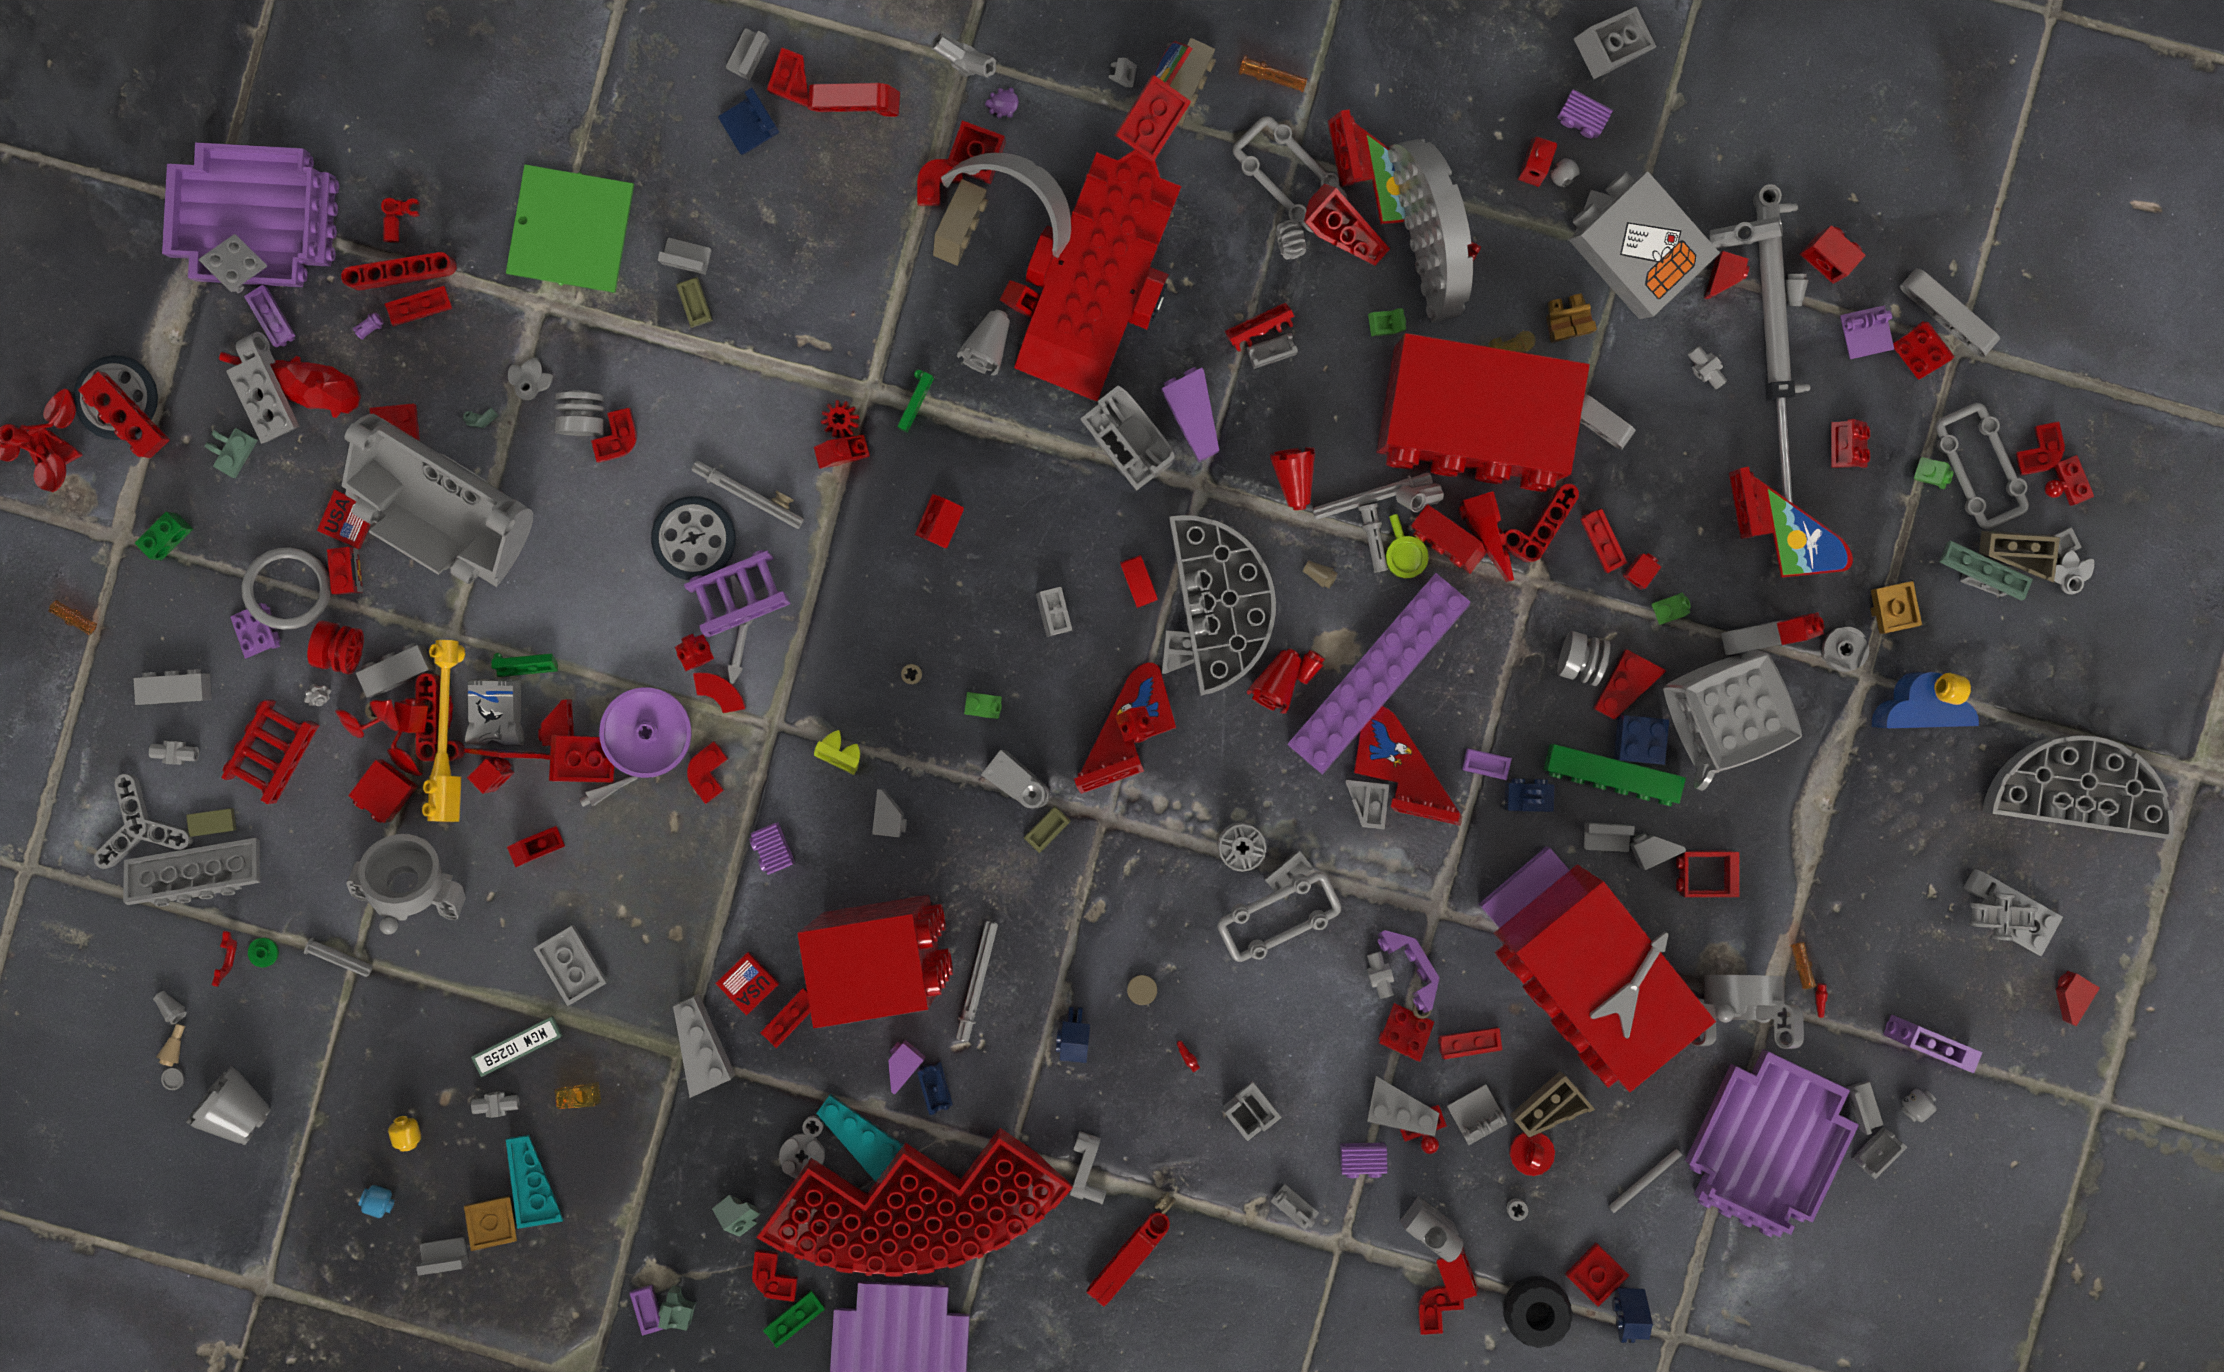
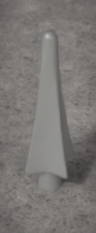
(596, 795)

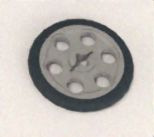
(114, 367)
(669, 519)

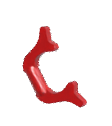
(231, 946)

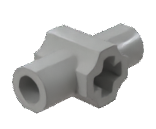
(1707, 367)
(174, 752)
(1380, 975)
(495, 1104)

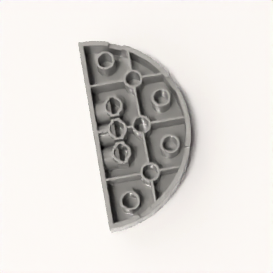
(1436, 226)
(1224, 596)
(2083, 785)

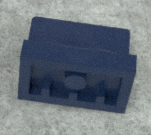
(748, 123)

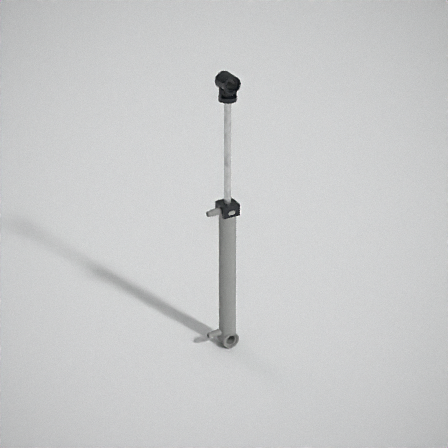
(1775, 325)

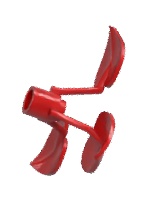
(52, 471)
(385, 712)

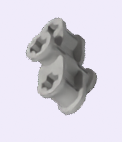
(2003, 916)

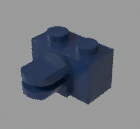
(1529, 796)
(1073, 1039)
(1633, 1314)

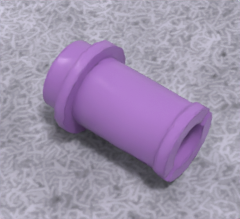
(368, 325)

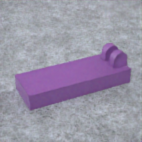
(270, 316)

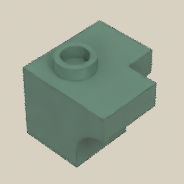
(735, 1216)
(676, 1311)

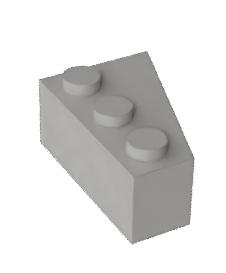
(1400, 1111)

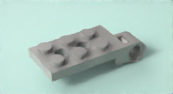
(257, 373)
(2046, 920)

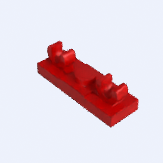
(1259, 325)

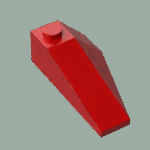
(1340, 224)
(1483, 518)

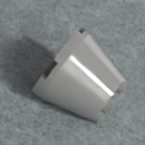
(230, 1108)

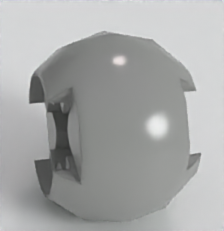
(1564, 172)

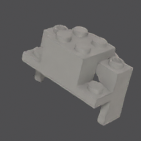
(1129, 437)

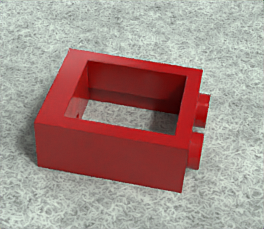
(1731, 874)

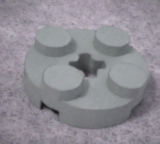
(1856, 643)
(793, 1146)

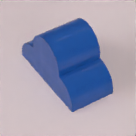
(1918, 706)

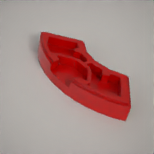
(720, 690)

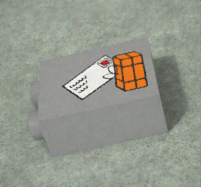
(1642, 243)

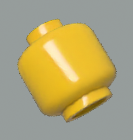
(1952, 688)
(404, 1133)

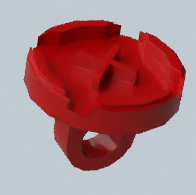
(1532, 1154)

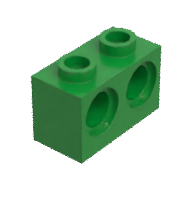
(163, 536)

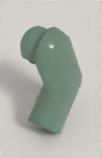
(480, 420)

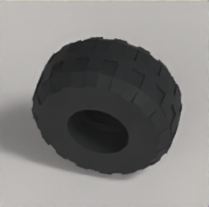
(1542, 1332)

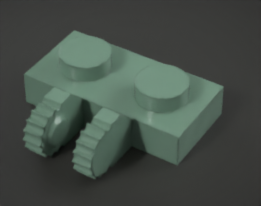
(234, 452)

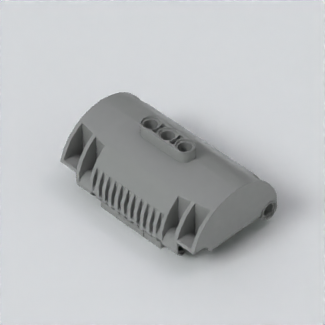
(431, 504)

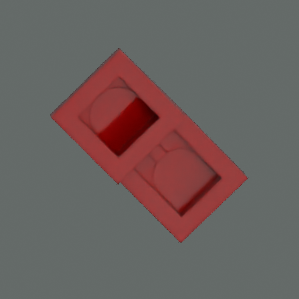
(1138, 581)

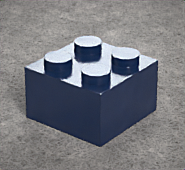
(1641, 739)

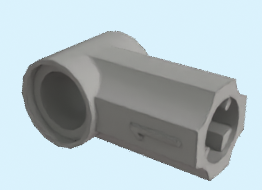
(1417, 497)

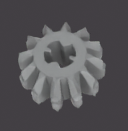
(1291, 239)

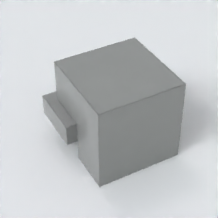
(1251, 1111)

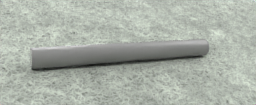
(1645, 1180)

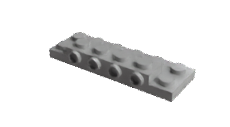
(192, 873)

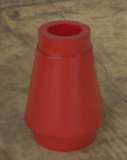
(1310, 665)

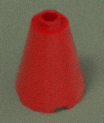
(1295, 475)
(1277, 681)

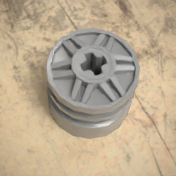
(579, 413)
(1589, 659)
(1232, 837)

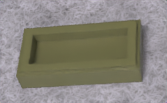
(694, 302)
(211, 822)
(1047, 829)

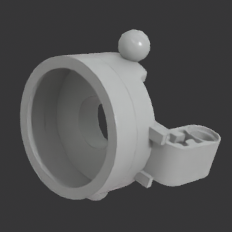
(399, 855)
(1751, 999)

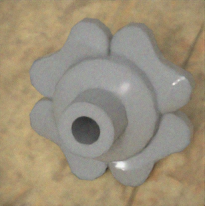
(317, 695)

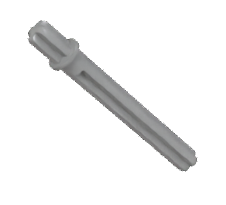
(719, 479)
(1369, 496)
(976, 981)

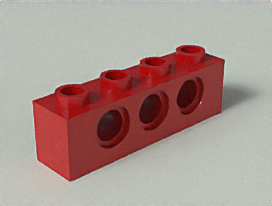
(93, 395)

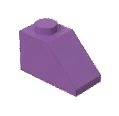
(903, 1063)

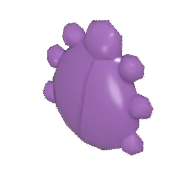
(1003, 102)

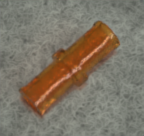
(72, 617)
(1803, 965)

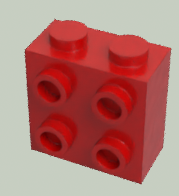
(382, 791)

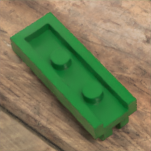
(917, 399)
(524, 664)
(794, 1319)

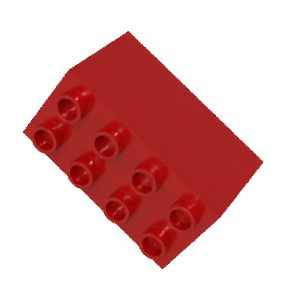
(1482, 411)
(1580, 951)
(874, 960)

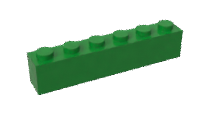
(1614, 773)

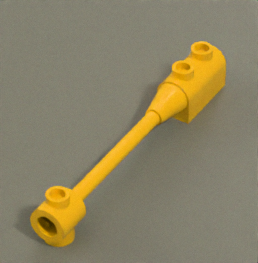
(441, 787)

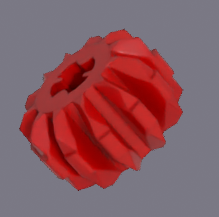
(842, 411)

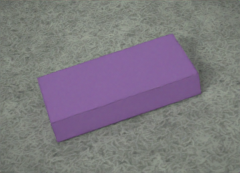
(1486, 764)
(646, 1309)

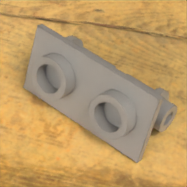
(1295, 1207)

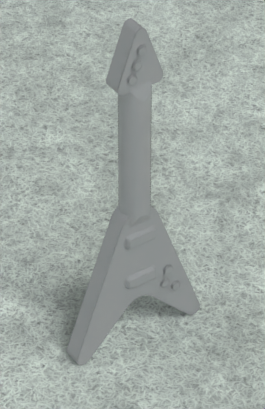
(740, 602)
(1625, 999)

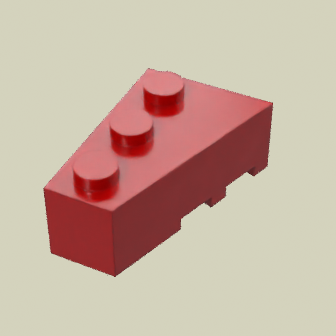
(1448, 539)

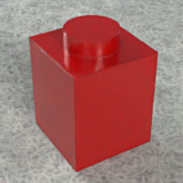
(1642, 570)
(411, 715)

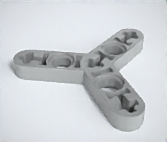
(135, 836)

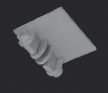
(233, 263)
(1477, 1114)

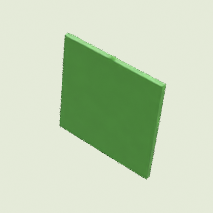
(570, 228)

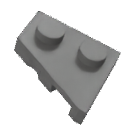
(1179, 652)
(1370, 802)

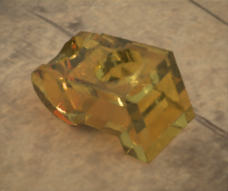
(1521, 343)
(578, 1096)

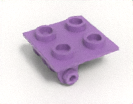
(1867, 332)
(252, 634)

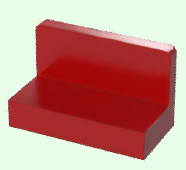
(939, 521)
(1458, 1277)

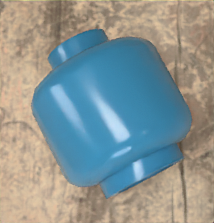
(376, 1201)

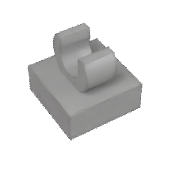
(1124, 72)

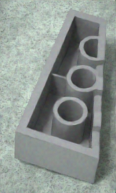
(701, 1048)

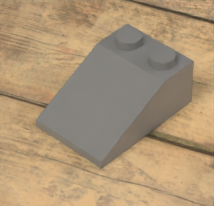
(1614, 42)

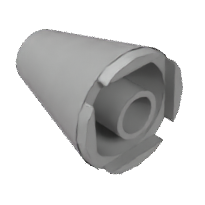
(986, 344)

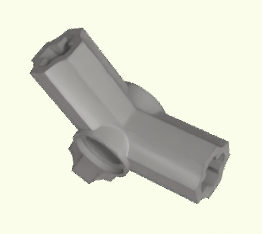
(963, 57)

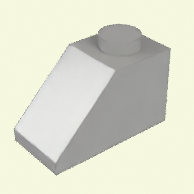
(888, 816)
(1653, 850)

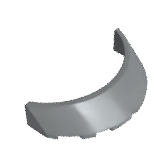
(1034, 177)

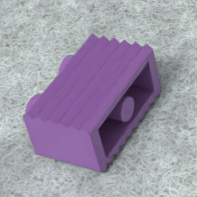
(1584, 114)
(772, 848)
(1363, 1159)

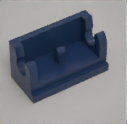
(934, 1087)

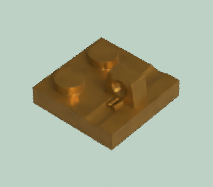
(1895, 607)
(490, 1223)

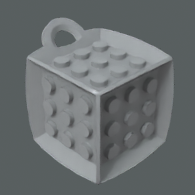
(1732, 713)

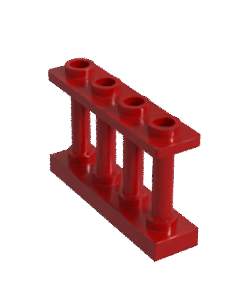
(282, 770)

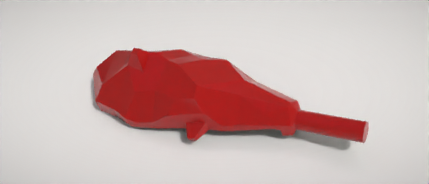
(312, 384)

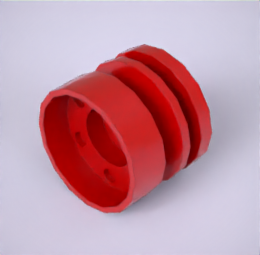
(335, 647)

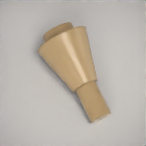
(171, 1050)

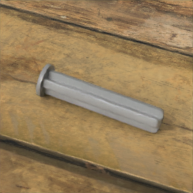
(338, 958)

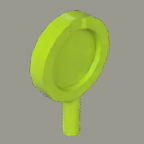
(1406, 555)

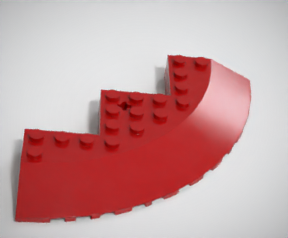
(919, 1219)

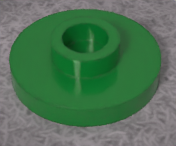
(263, 952)

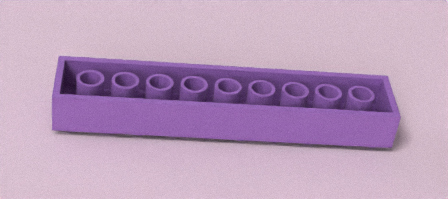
(1379, 673)

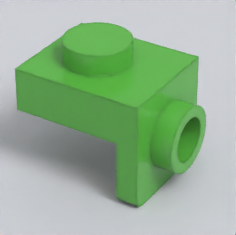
(1387, 322)
(1934, 472)
(1671, 608)
(983, 705)

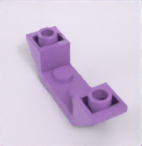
(1425, 996)

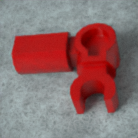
(392, 209)

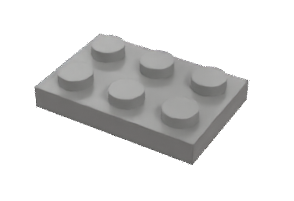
(570, 965)

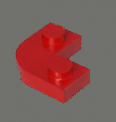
(929, 182)
(621, 441)
(2048, 454)
(700, 771)
(768, 1282)
(1431, 1307)

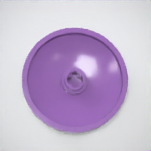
(645, 732)

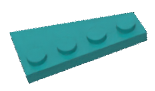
(862, 1138)
(530, 1187)

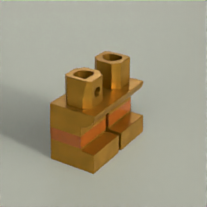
(1569, 322)

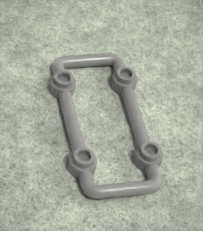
(1251, 165)
(1948, 445)
(1241, 913)

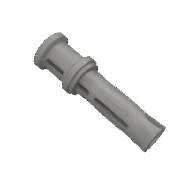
(1371, 525)

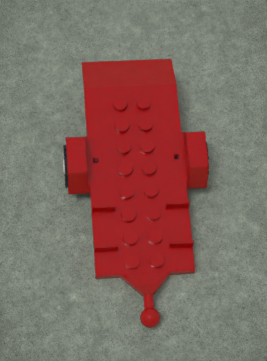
(1099, 276)

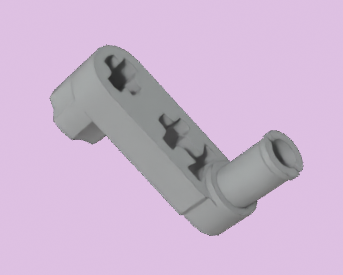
(1088, 1146)

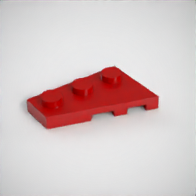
(1627, 682)

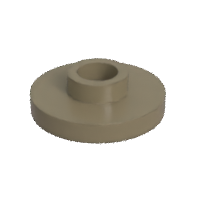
(1142, 989)

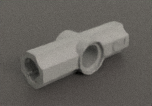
(1760, 229)

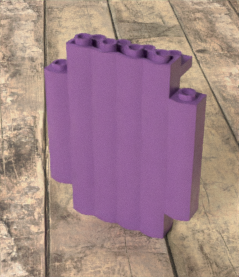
(260, 195)
(1771, 1144)
(900, 1331)

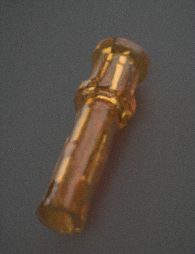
(1260, 69)

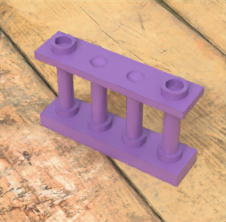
(754, 608)

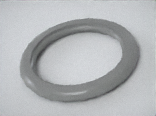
(289, 623)

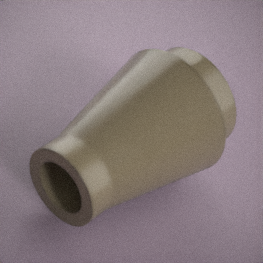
(1321, 574)

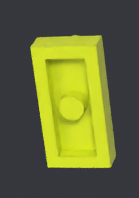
(829, 751)

